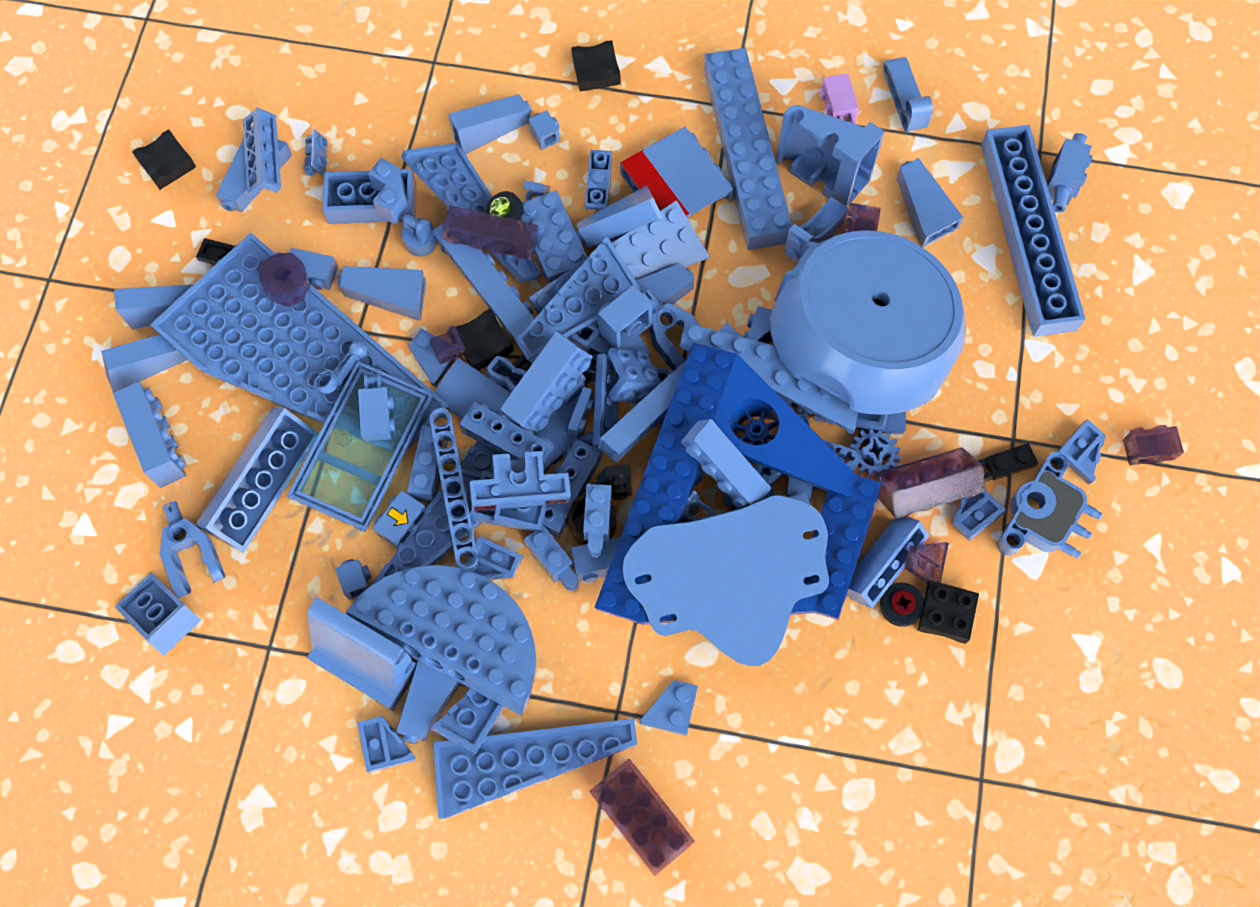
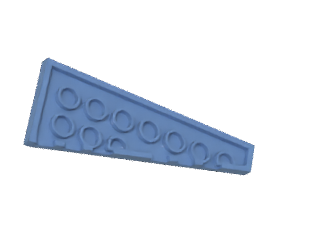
(459, 185)
(644, 251)
(769, 366)
(431, 536)
(520, 760)

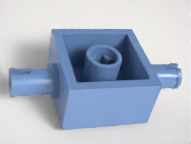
(1069, 171)

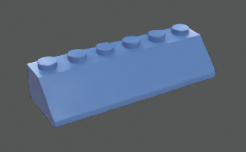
(258, 479)

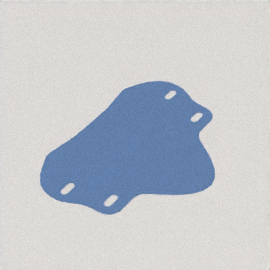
(731, 575)

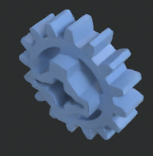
(881, 446)

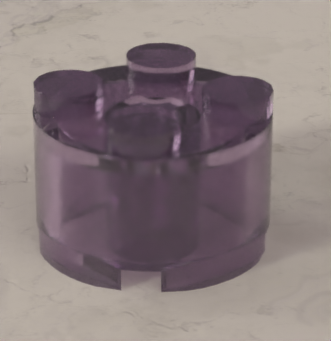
(863, 218)
(273, 274)

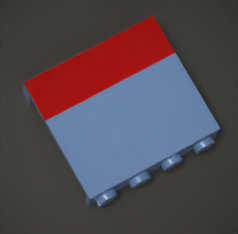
(678, 172)

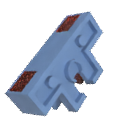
(519, 484)

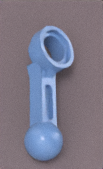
(328, 380)

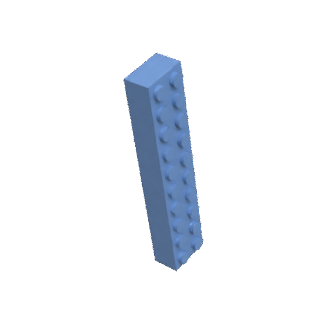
(747, 149)
(1032, 231)

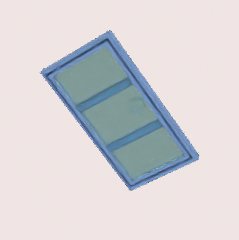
(351, 475)

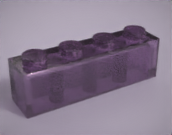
(490, 232)

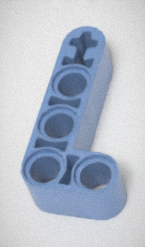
(911, 107)

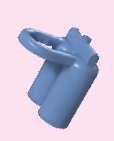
(692, 507)

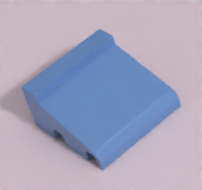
(829, 151)
(358, 655)

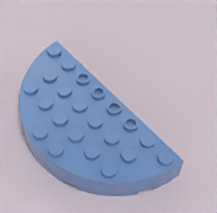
(456, 627)

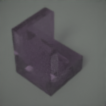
(447, 346)

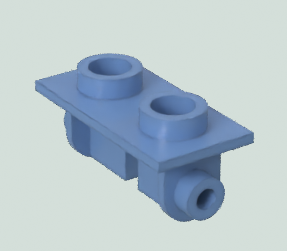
(315, 146)

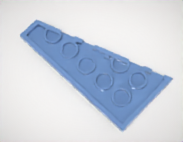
(579, 299)

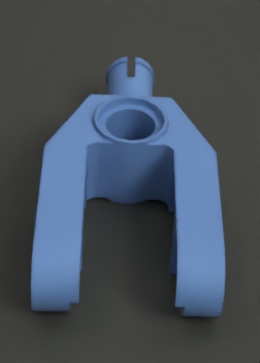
(657, 329)
(171, 546)

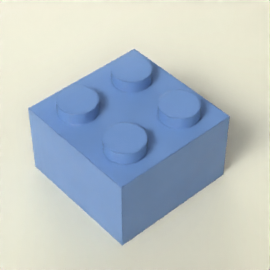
(625, 317)

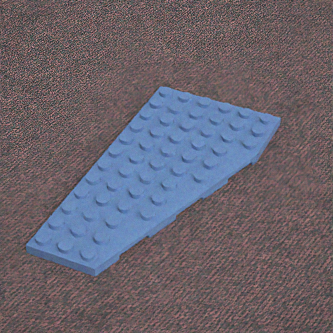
(269, 348)

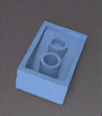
(157, 614)

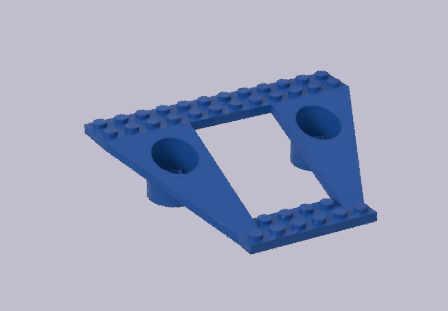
(729, 391)

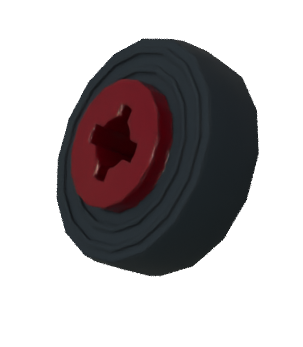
(898, 612)

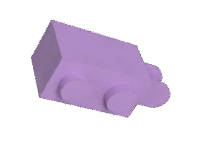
(839, 98)

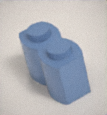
(504, 373)

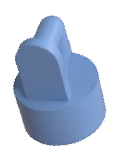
(418, 236)

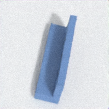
(264, 150)

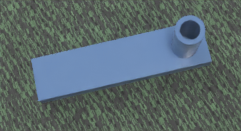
(605, 409)

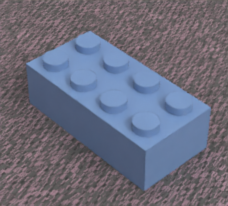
(350, 197)
(557, 242)
(546, 383)
(150, 434)

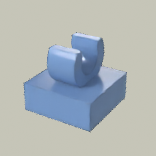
(535, 188)

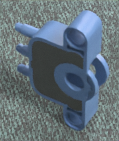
(1057, 515)

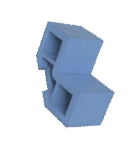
(391, 199)

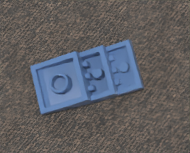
(521, 517)

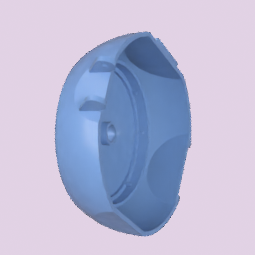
(863, 351)

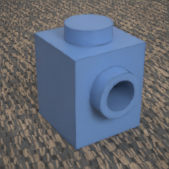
(544, 129)
(353, 578)

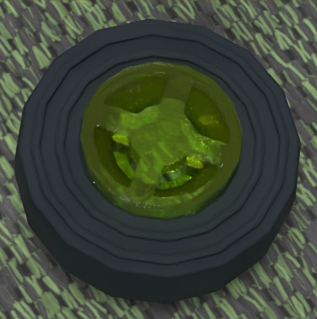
(505, 205)

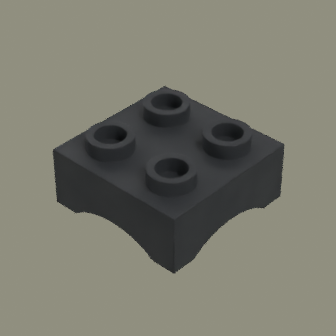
(596, 66)
(164, 159)
(484, 340)
(948, 612)

